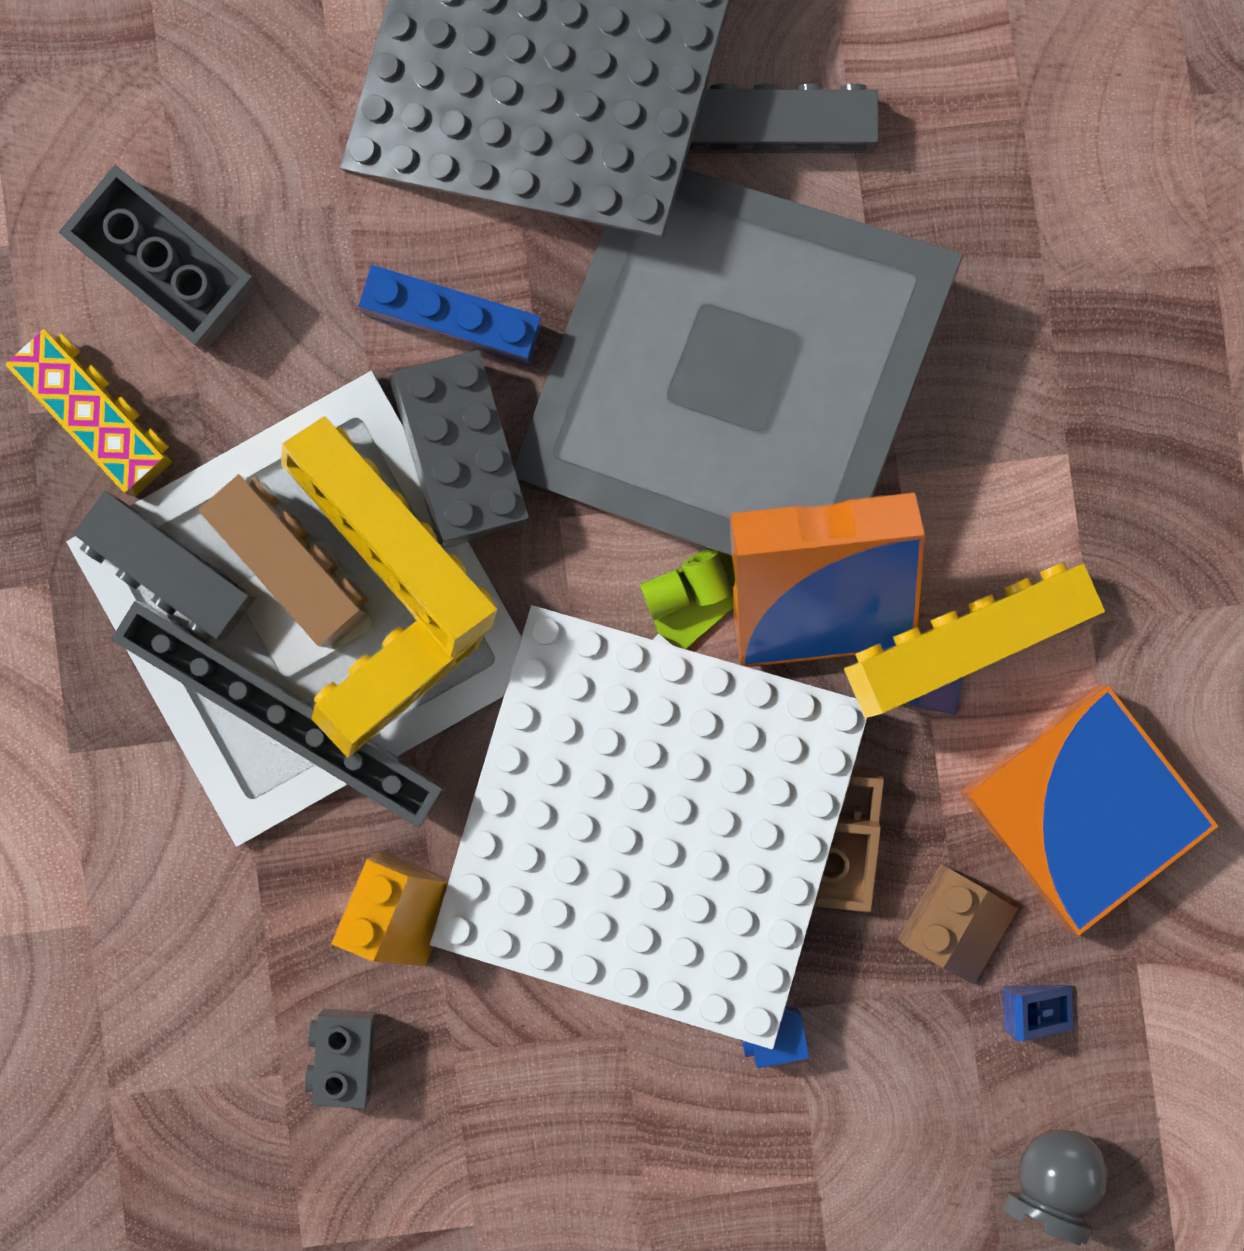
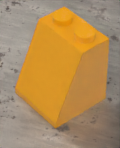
(392, 912)

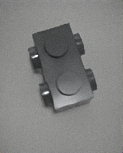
(341, 1058)

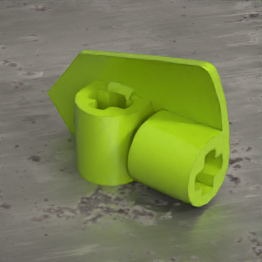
(691, 597)

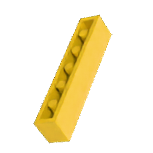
(388, 535)
(972, 640)

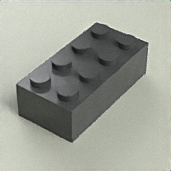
(160, 258)
(459, 449)

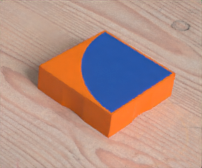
(825, 578)
(1089, 809)

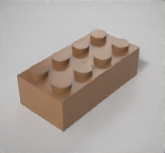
(279, 556)

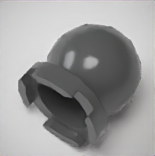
(1060, 1182)

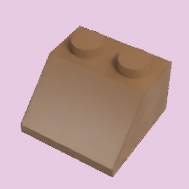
(957, 924)

